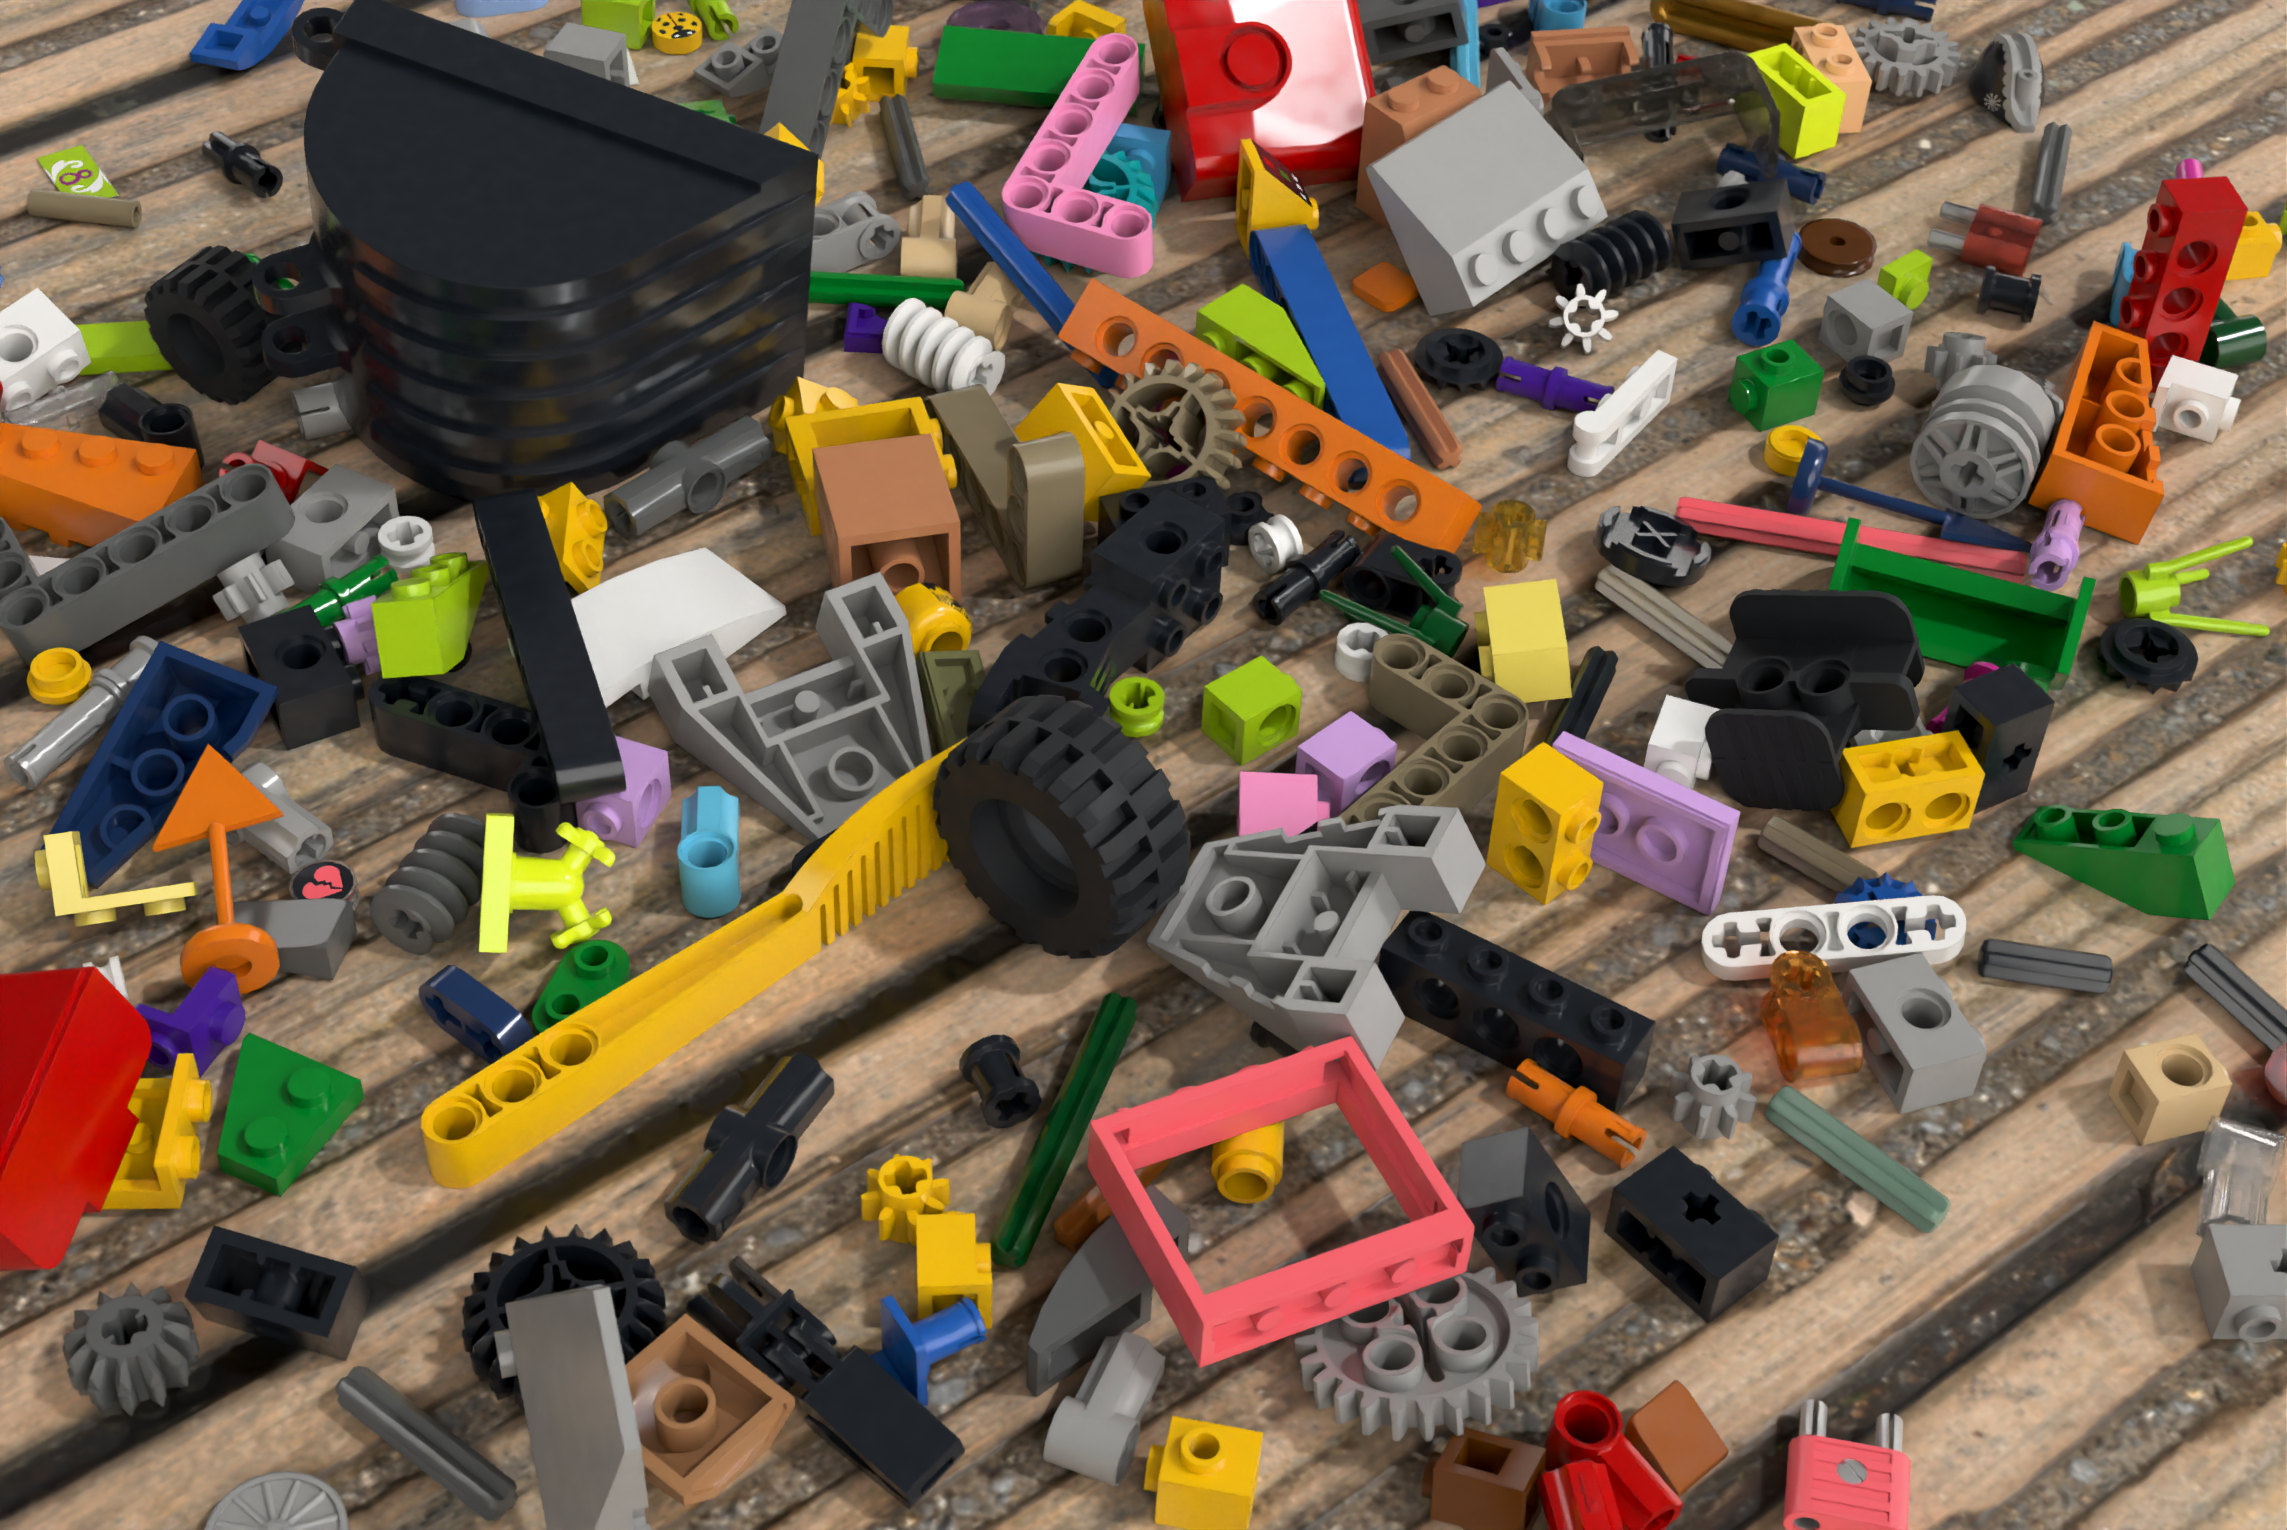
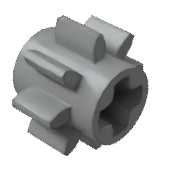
(1955, 354)
(253, 589)
(1711, 1097)

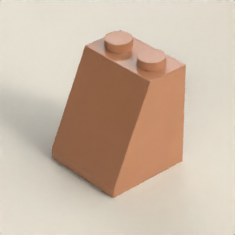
(1400, 116)
(888, 513)

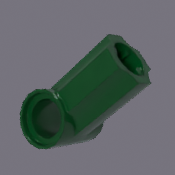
(2233, 339)

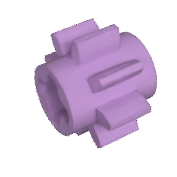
(358, 635)

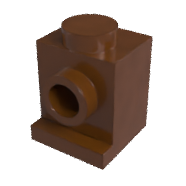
(1485, 1482)

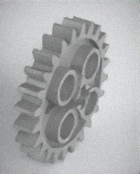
(1466, 1328)

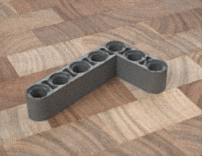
(814, 61)
(139, 565)

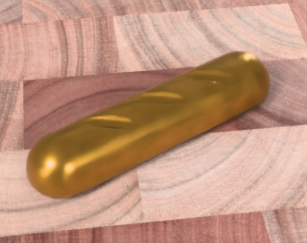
(1731, 22)

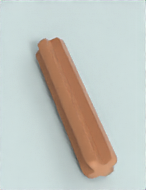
(1419, 409)

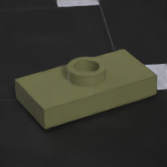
(948, 689)

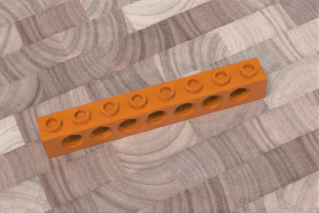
(1441, 511)

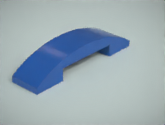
(247, 35)

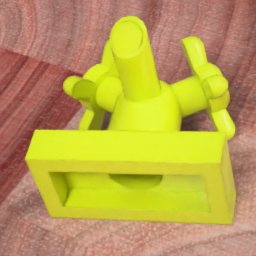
(537, 884)

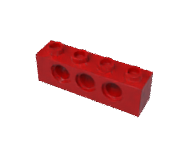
(2182, 268)

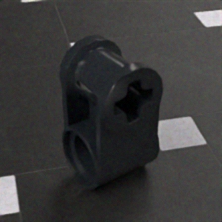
(1385, 586)

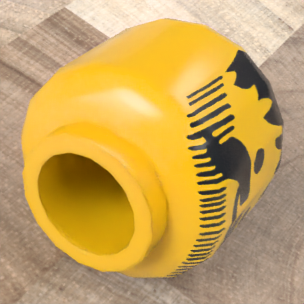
(934, 619)

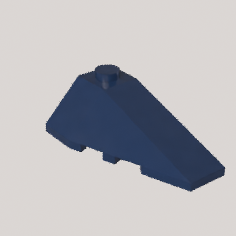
(153, 749)

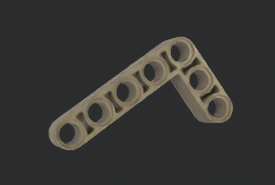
(1020, 492)
(1467, 721)

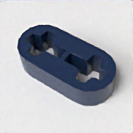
(473, 1014)

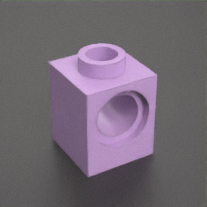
(1347, 760)
(631, 813)

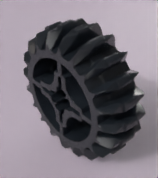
(556, 1267)

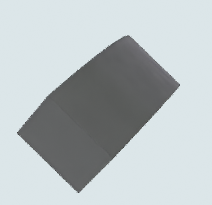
(1096, 1297)

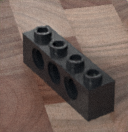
(1514, 1008)

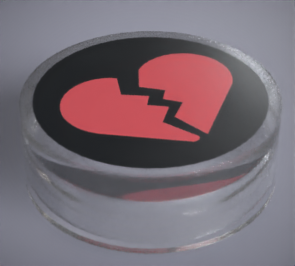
(325, 880)

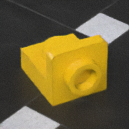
(1085, 21)

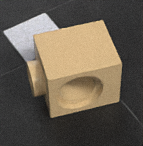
(2169, 1088)

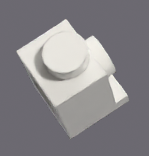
(2195, 399)
(1679, 742)

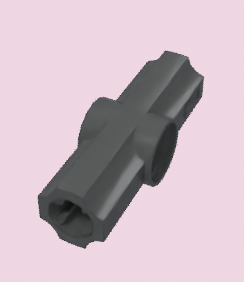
(687, 477)

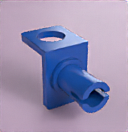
(913, 1347)

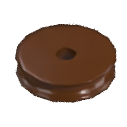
(1836, 248)

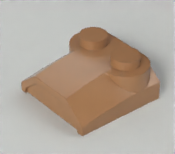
(701, 1412)

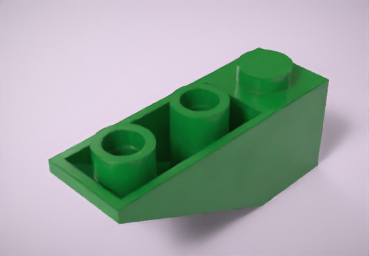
(2143, 859)

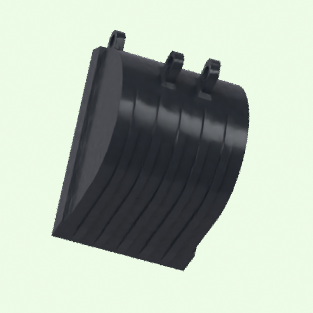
(530, 259)

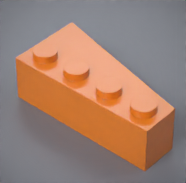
(2105, 439)
(87, 483)

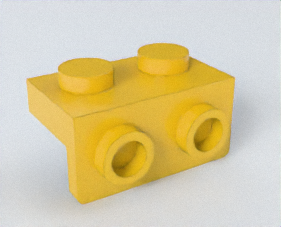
(577, 535)
(165, 1140)

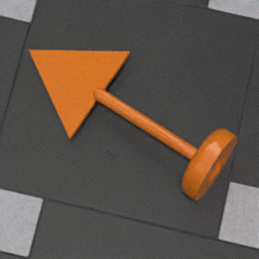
(210, 805)

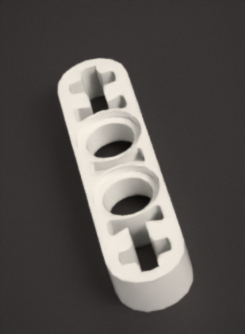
(1830, 926)

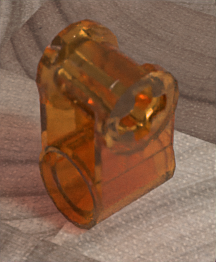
(1809, 1020)

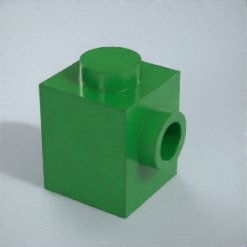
(1775, 385)

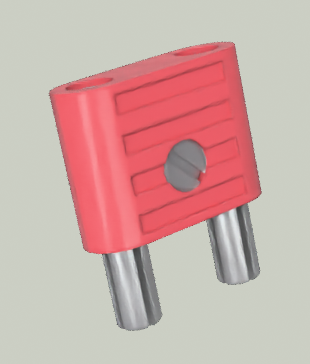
(1846, 1482)

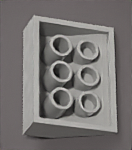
(1483, 198)

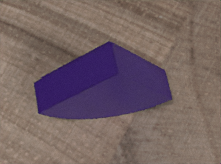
(863, 329)

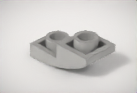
(742, 70)

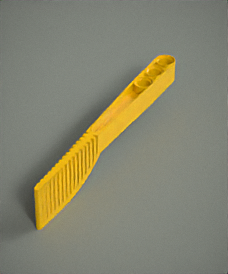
(651, 1017)

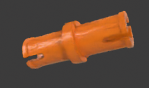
(1576, 1113)

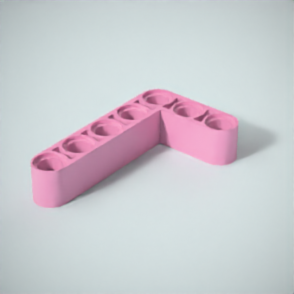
(1045, 190)

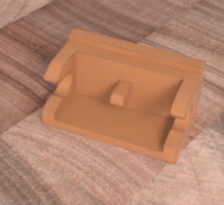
(1578, 56)

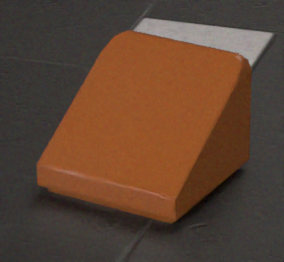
(1676, 1438)

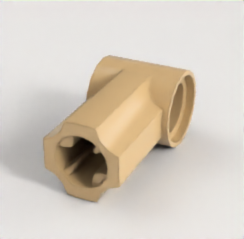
(930, 240)
(987, 305)

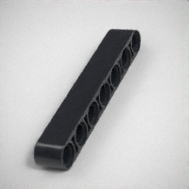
(549, 647)

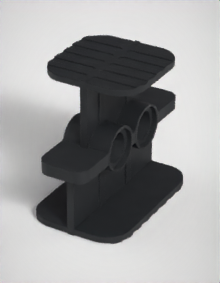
(1801, 685)

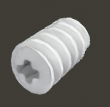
(939, 350)

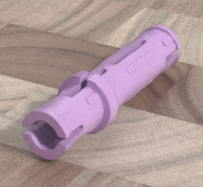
(2056, 545)

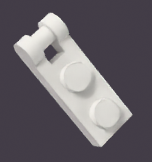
(1621, 415)

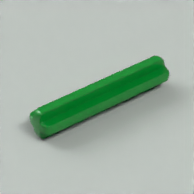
(880, 289)

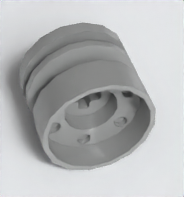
(1983, 441)

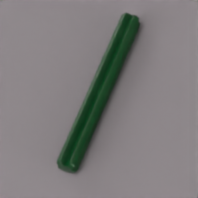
(1062, 1131)

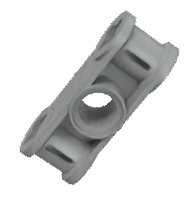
(844, 231)

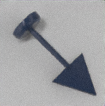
(1954, 524)

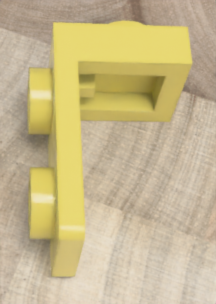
(63, 870)

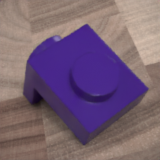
(200, 1025)

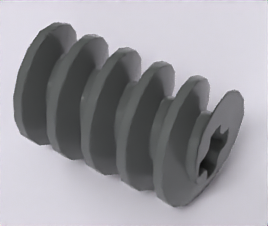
(432, 885)

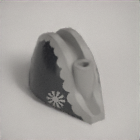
(2010, 81)

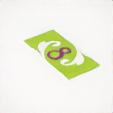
(76, 173)

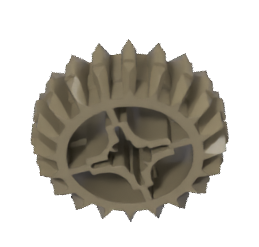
(1183, 419)

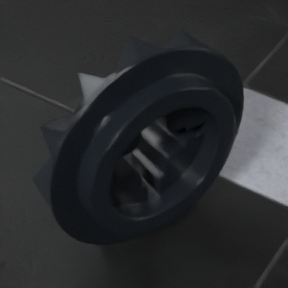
(1462, 347)
(2168, 649)

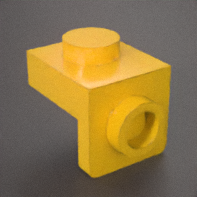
(801, 399)

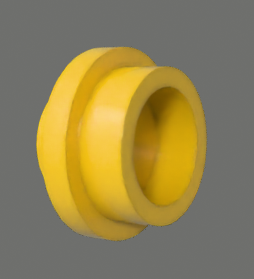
(58, 676)

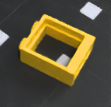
(851, 426)

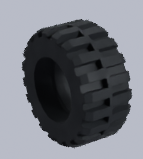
(1062, 826)

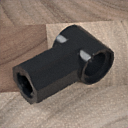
(142, 418)

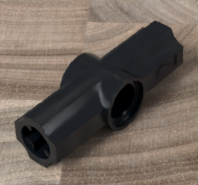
(749, 1148)

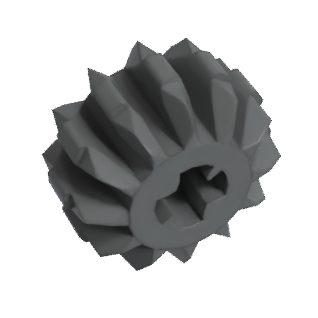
(130, 1349)

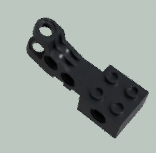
(1143, 598)

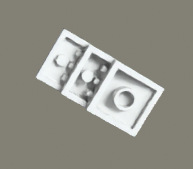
(663, 608)

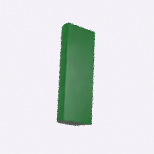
(1011, 67)

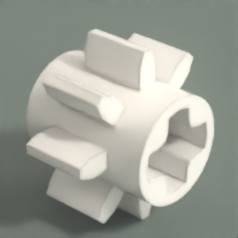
(1573, 330)

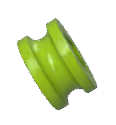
(1139, 692)

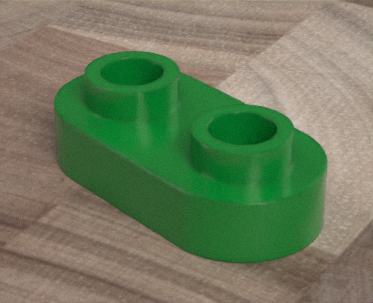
(581, 978)

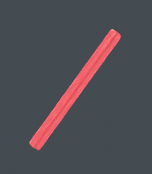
(1826, 536)

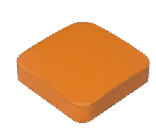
(1385, 287)

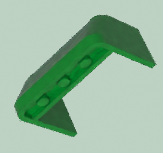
(1971, 615)

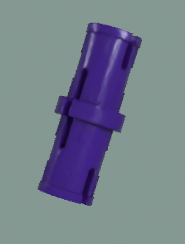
(1550, 387)

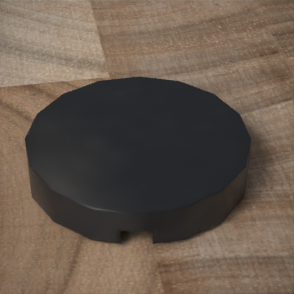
(1652, 546)

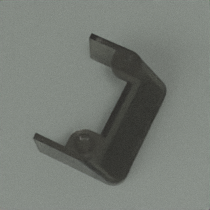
(1670, 98)

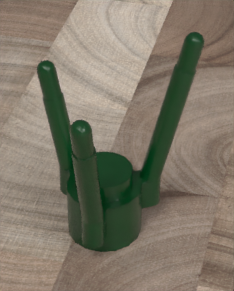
(1435, 626)

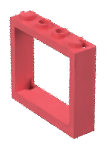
(1312, 1290)

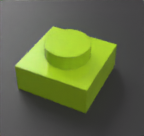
(1907, 278)

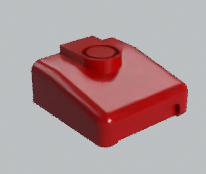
(1264, 73)
(65, 1090)

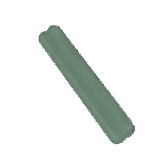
(1858, 1159)

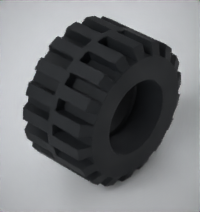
(212, 325)

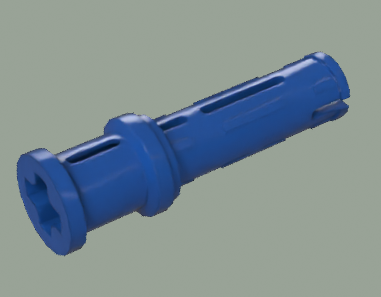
(1765, 299)

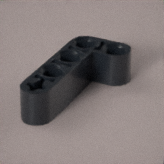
(474, 741)

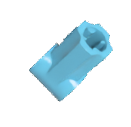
(709, 852)

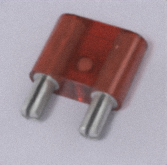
(1994, 239)

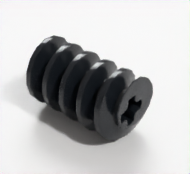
(1612, 256)

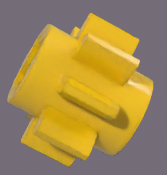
(851, 97)
(901, 1192)

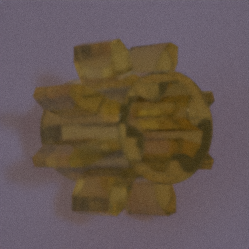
(1510, 536)

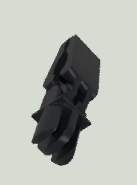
(851, 1404)

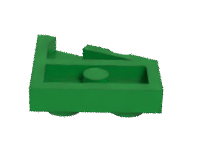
(281, 1113)

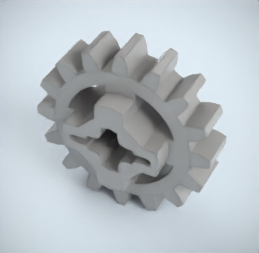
(1906, 56)

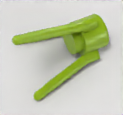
(2157, 588)

